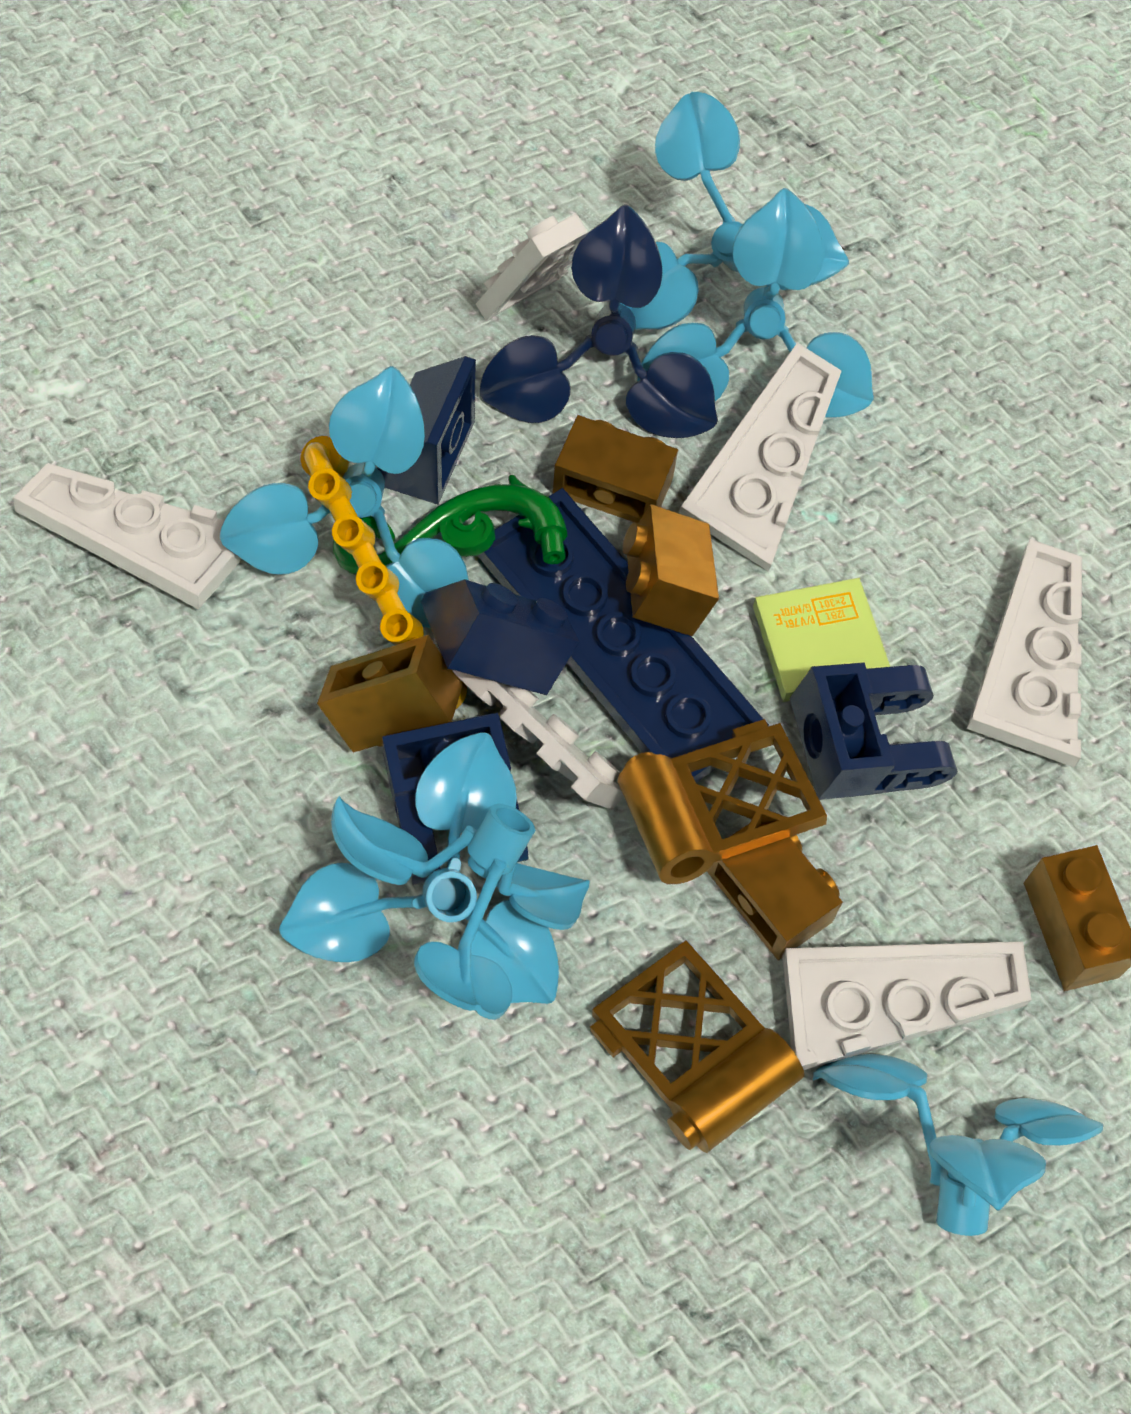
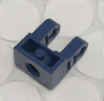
(842, 737)
(408, 756)

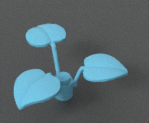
(693, 141)
(786, 249)
(371, 427)
(494, 850)
(339, 907)
(967, 1169)

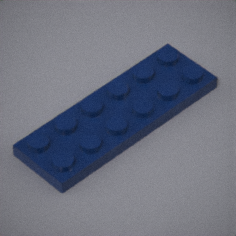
(643, 674)

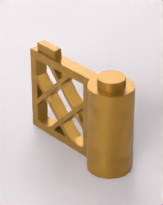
(673, 808)
(727, 1084)

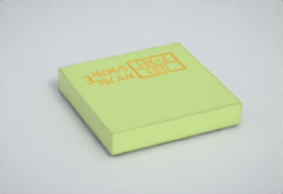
(818, 629)

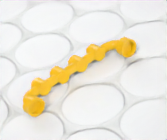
(373, 578)

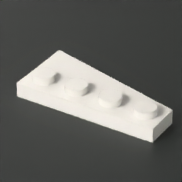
(534, 266)
(761, 466)
(136, 532)
(1033, 668)
(592, 775)
(888, 994)

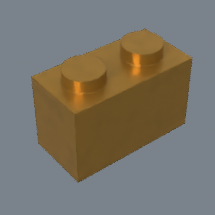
(614, 469)
(670, 570)
(389, 693)
(778, 892)
(1080, 917)

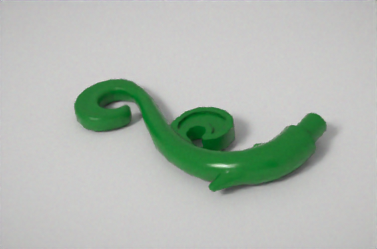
(473, 539)

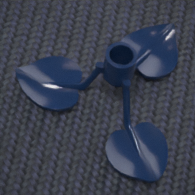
(623, 266)

